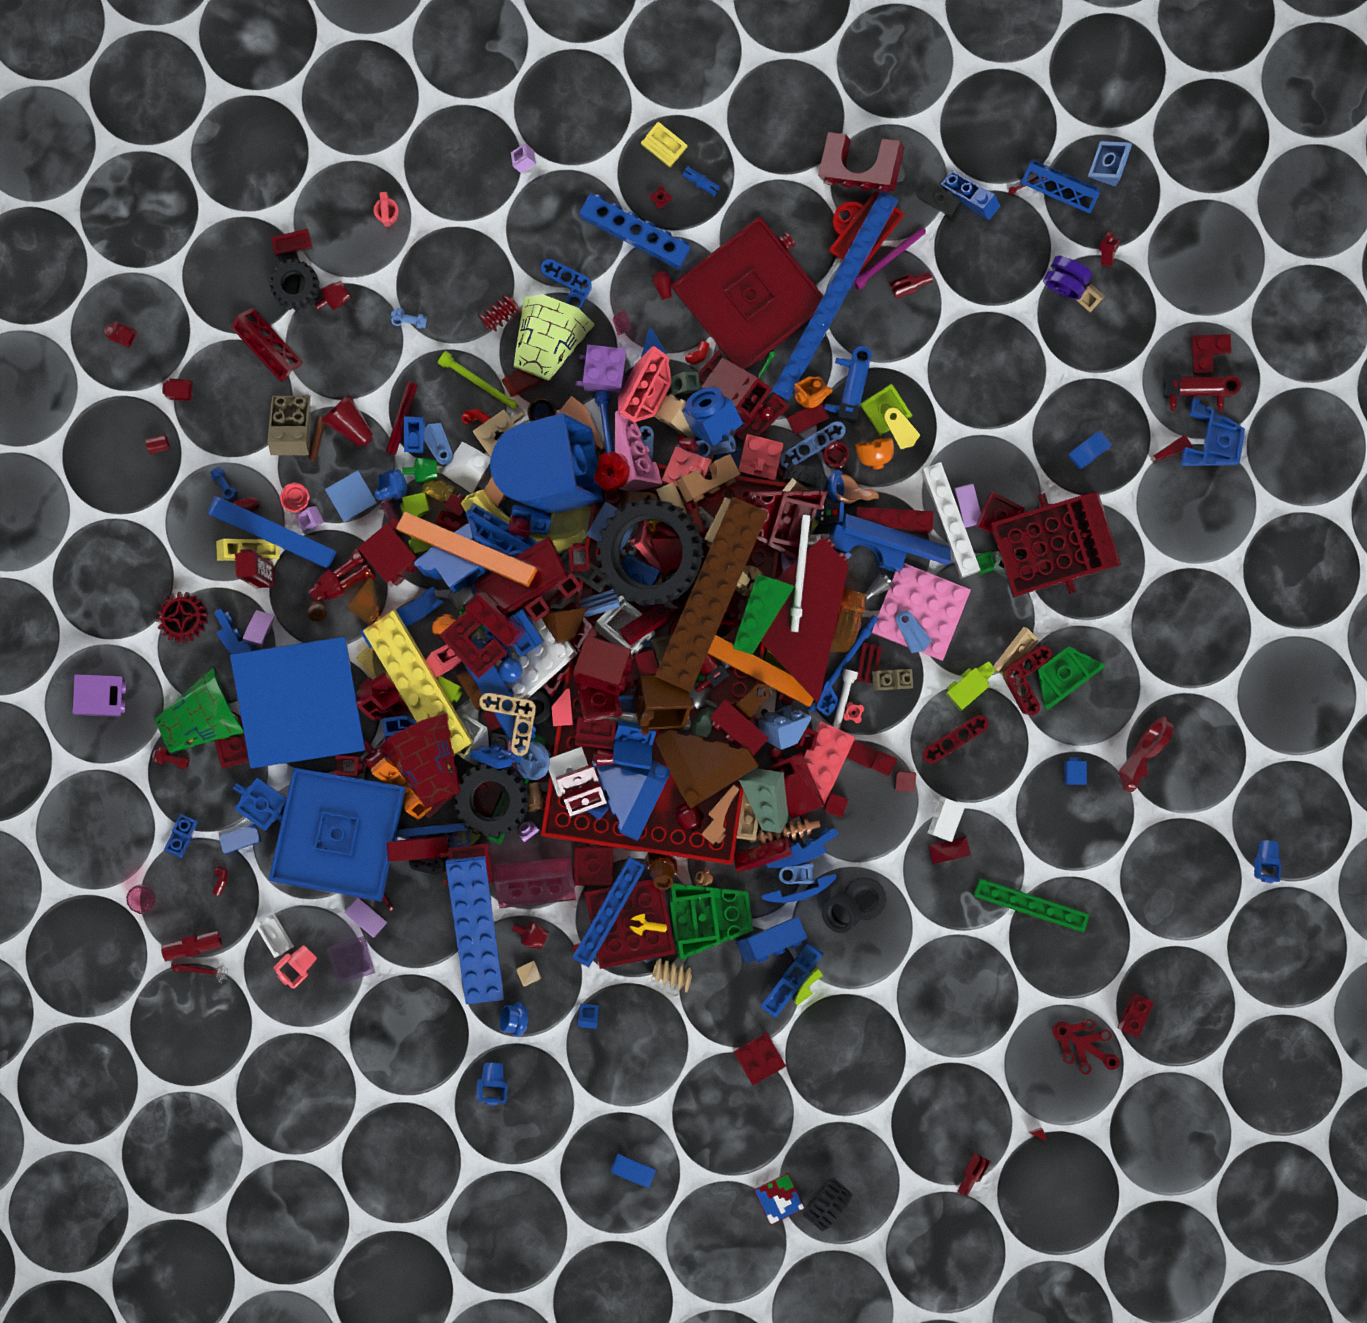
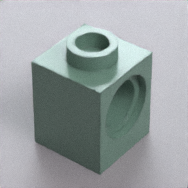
(685, 383)

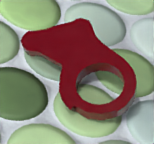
(1136, 765)

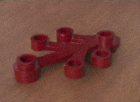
(1082, 1044)

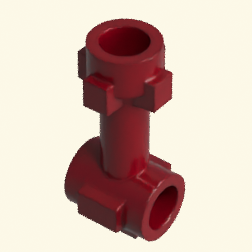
(160, 756)

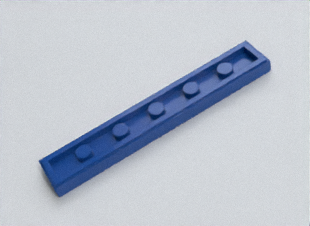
(896, 539)
(608, 911)

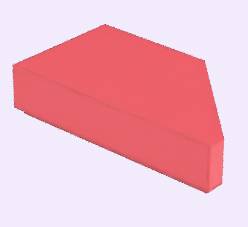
(562, 710)

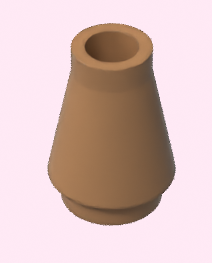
(536, 800)

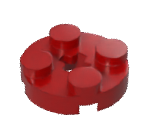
(603, 473)

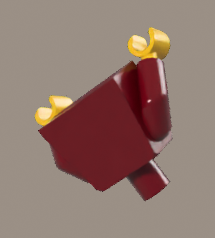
(667, 546)

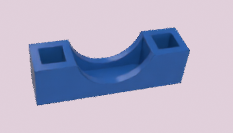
(887, 557)

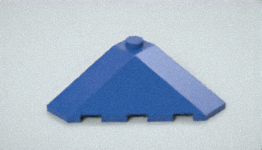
(632, 793)

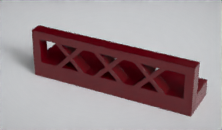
(263, 345)

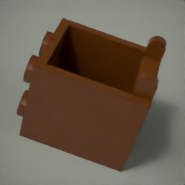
(660, 704)

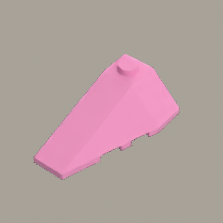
(643, 472)

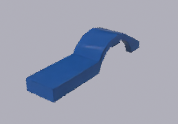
(416, 610)

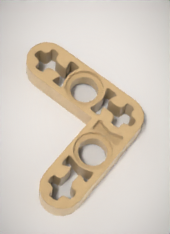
(520, 717)

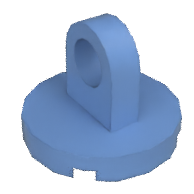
(535, 762)

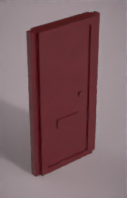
(511, 594)

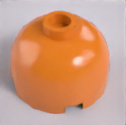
(875, 452)

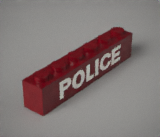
(254, 569)

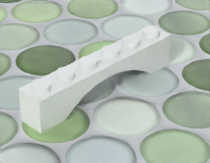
(955, 531)

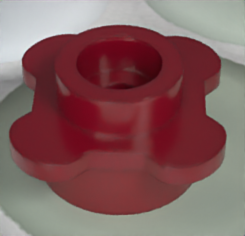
(660, 203)

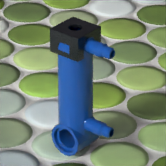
(854, 385)

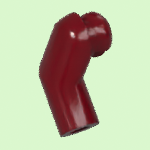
(222, 880)

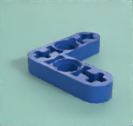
(575, 290)

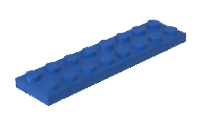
(475, 929)

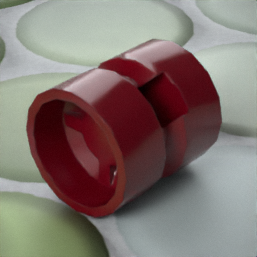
(836, 455)

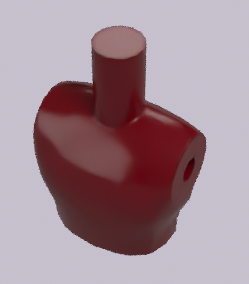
(334, 295)
(374, 755)
(532, 935)

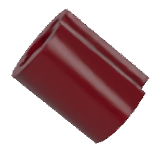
(157, 444)

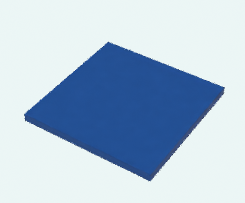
(297, 702)
(337, 834)

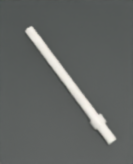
(796, 611)

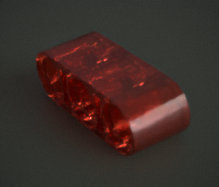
(520, 381)

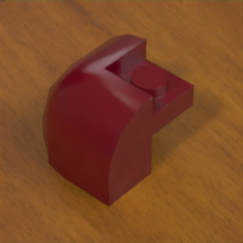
(380, 698)

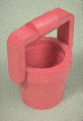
(386, 210)
(301, 961)

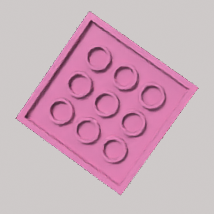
(930, 600)

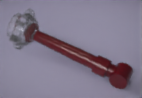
(220, 972)

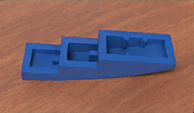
(791, 979)

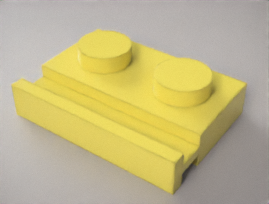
(664, 144)

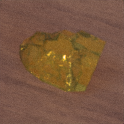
(438, 490)

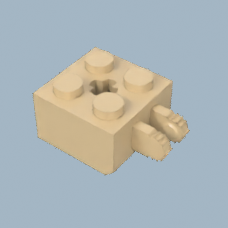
(496, 425)

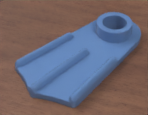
(438, 443)
(913, 633)

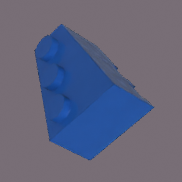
(772, 941)

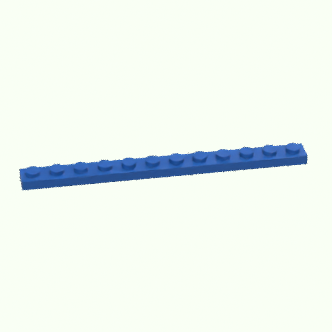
(835, 295)

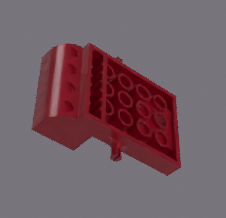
(1059, 544)

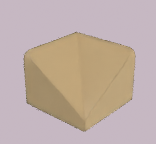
(528, 973)

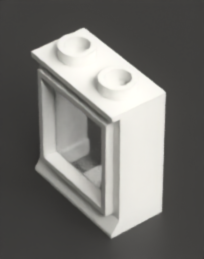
(617, 618)

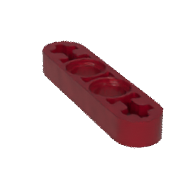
(956, 741)

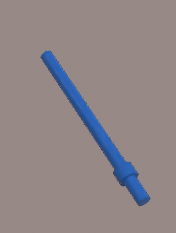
(864, 633)

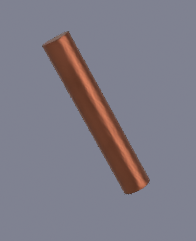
(317, 440)

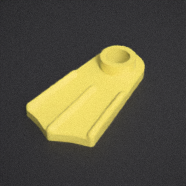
(901, 428)

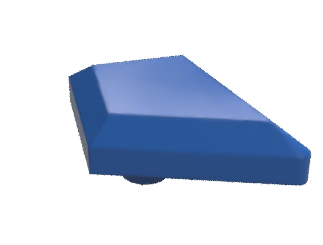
(828, 699)

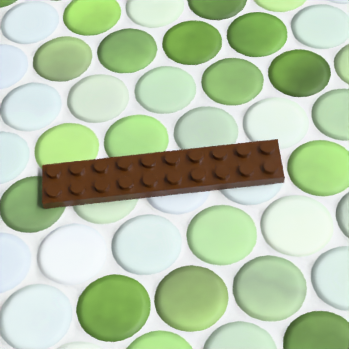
(711, 594)

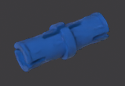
(701, 181)

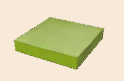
(878, 404)

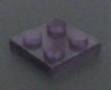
(351, 960)

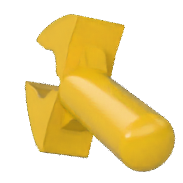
(647, 925)

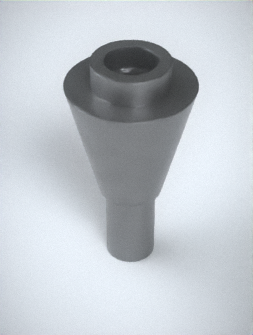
(879, 585)

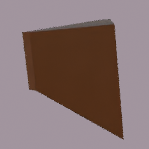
(564, 623)

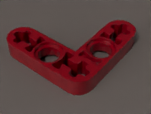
(1021, 673)

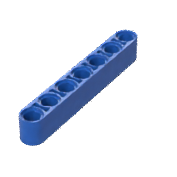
(271, 532)

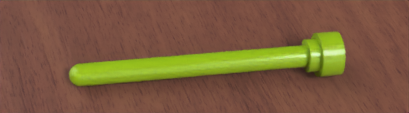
(447, 360)

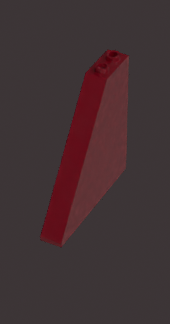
(808, 650)

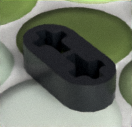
(426, 868)

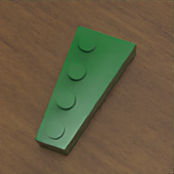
(762, 608)

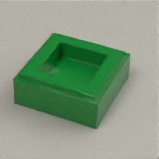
(986, 562)

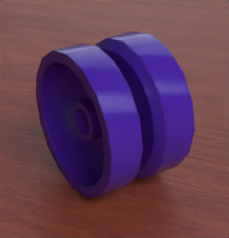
(1067, 277)

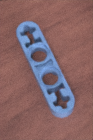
(810, 442)

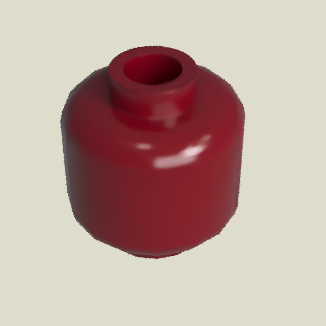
(688, 817)

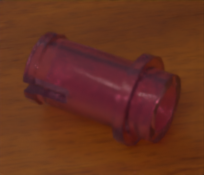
(389, 510)

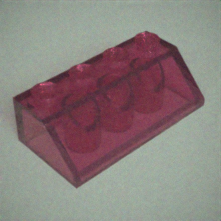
(534, 882)

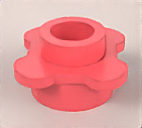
(858, 711)

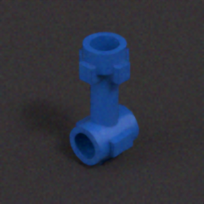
(228, 493)

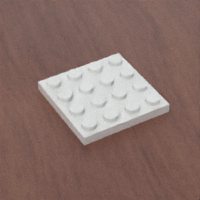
(539, 663)

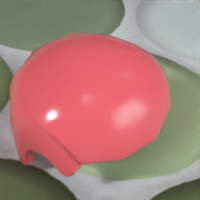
(294, 497)

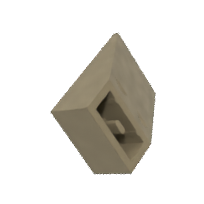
(289, 425)

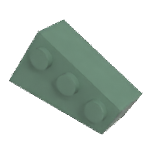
(767, 798)

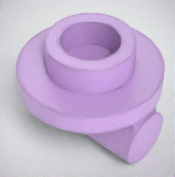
(527, 830)

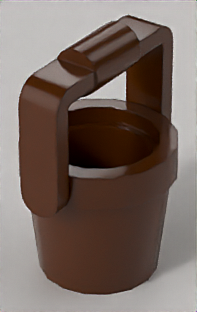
(661, 869)

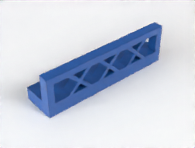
(1063, 179)
(436, 830)

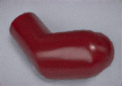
(687, 443)

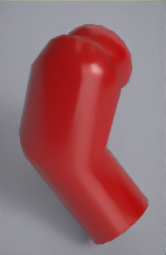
(698, 356)
(474, 415)

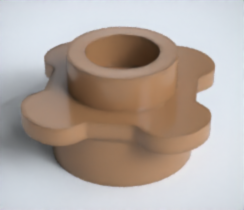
(704, 878)

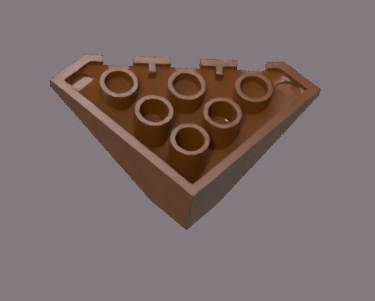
(702, 766)

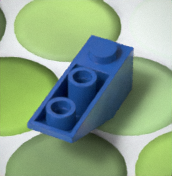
(971, 194)

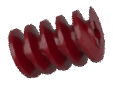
(499, 313)

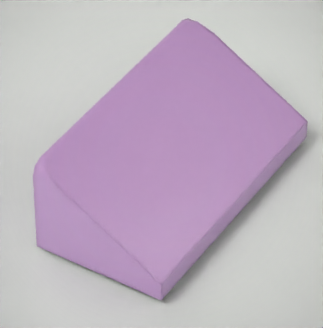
(365, 917)

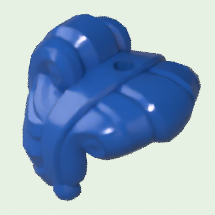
(391, 485)

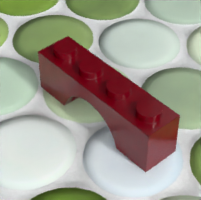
(898, 519)

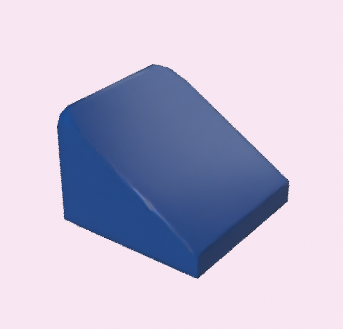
(588, 1016)

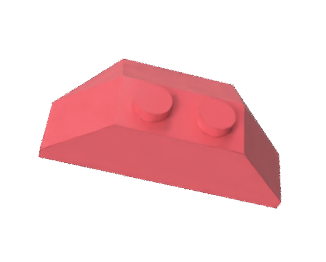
(645, 386)

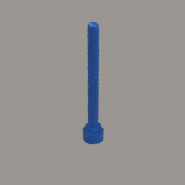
(602, 398)

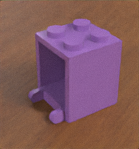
(603, 369)
(93, 695)

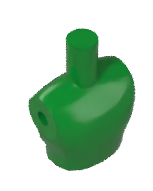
(423, 470)

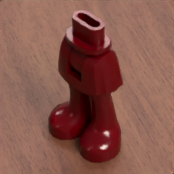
(329, 584)

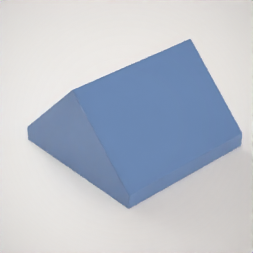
(1110, 162)

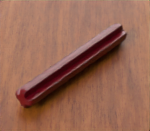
(404, 410)

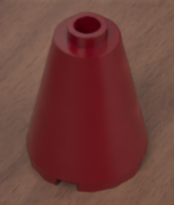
(349, 422)

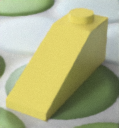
(228, 547)

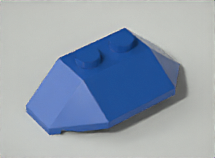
(495, 532)

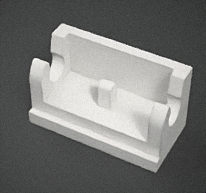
(946, 819)
(274, 935)

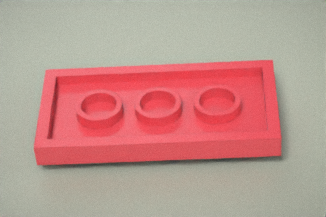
(828, 757)

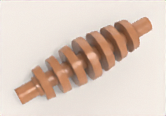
(791, 830)

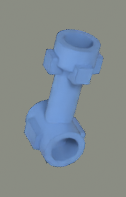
(398, 317)

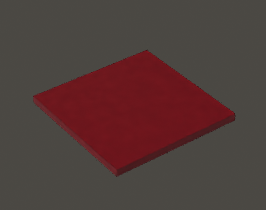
(749, 294)

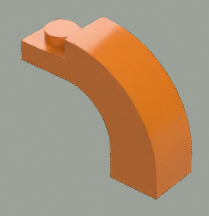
(389, 774)

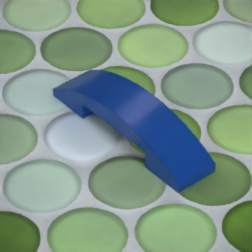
(822, 882)

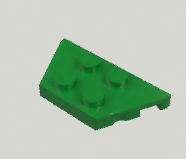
(1065, 674)

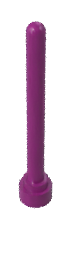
(861, 279)

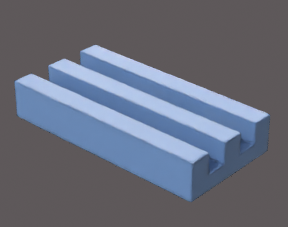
(600, 603)

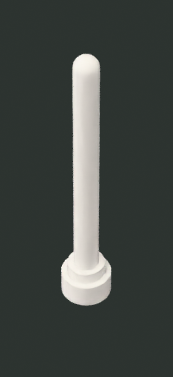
(848, 678)

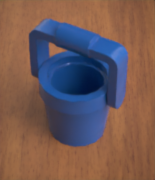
(1268, 856)
(492, 1078)

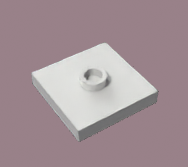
(566, 763)

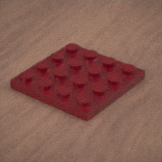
(623, 944)

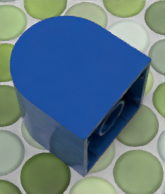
(548, 464)

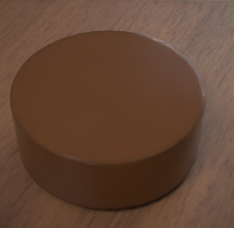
(316, 611)

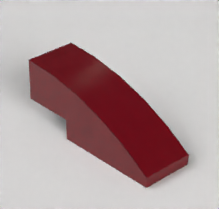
(417, 848)

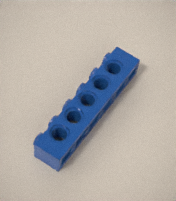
(674, 258)

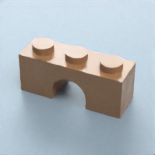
(694, 485)

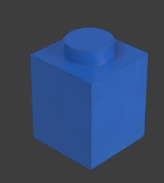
(1075, 771)

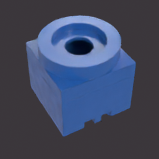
(711, 415)

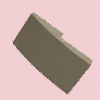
(892, 679)

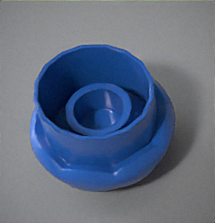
(514, 1019)

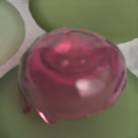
(141, 899)

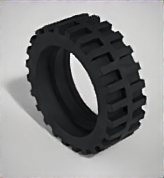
(611, 545)

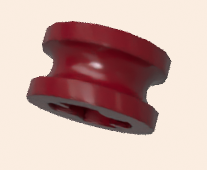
(787, 241)

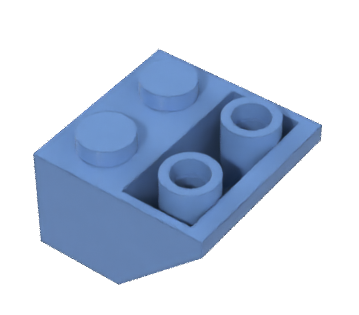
(784, 726)

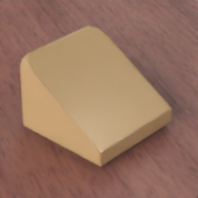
(1091, 297)

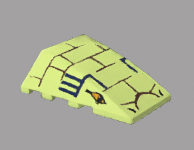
(548, 334)

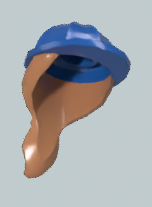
(845, 489)

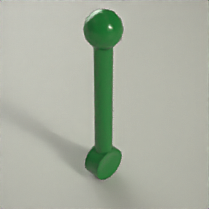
(771, 354)

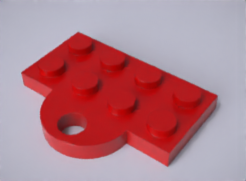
(848, 229)

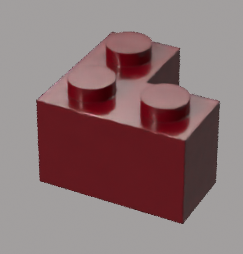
(642, 665)

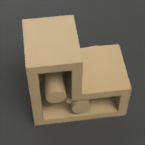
(671, 414)

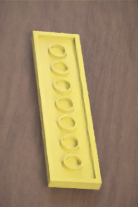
(413, 676)

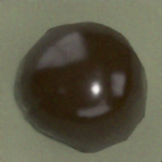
(540, 409)

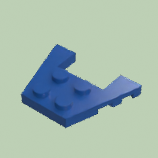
(1222, 439)

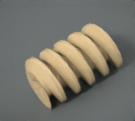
(672, 974)

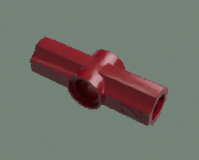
(191, 946)

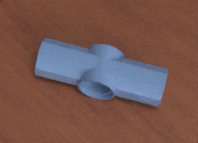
(726, 445)

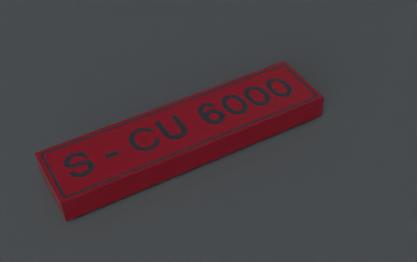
(651, 620)

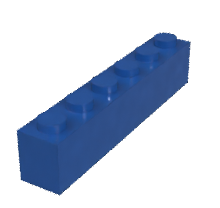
(492, 683)

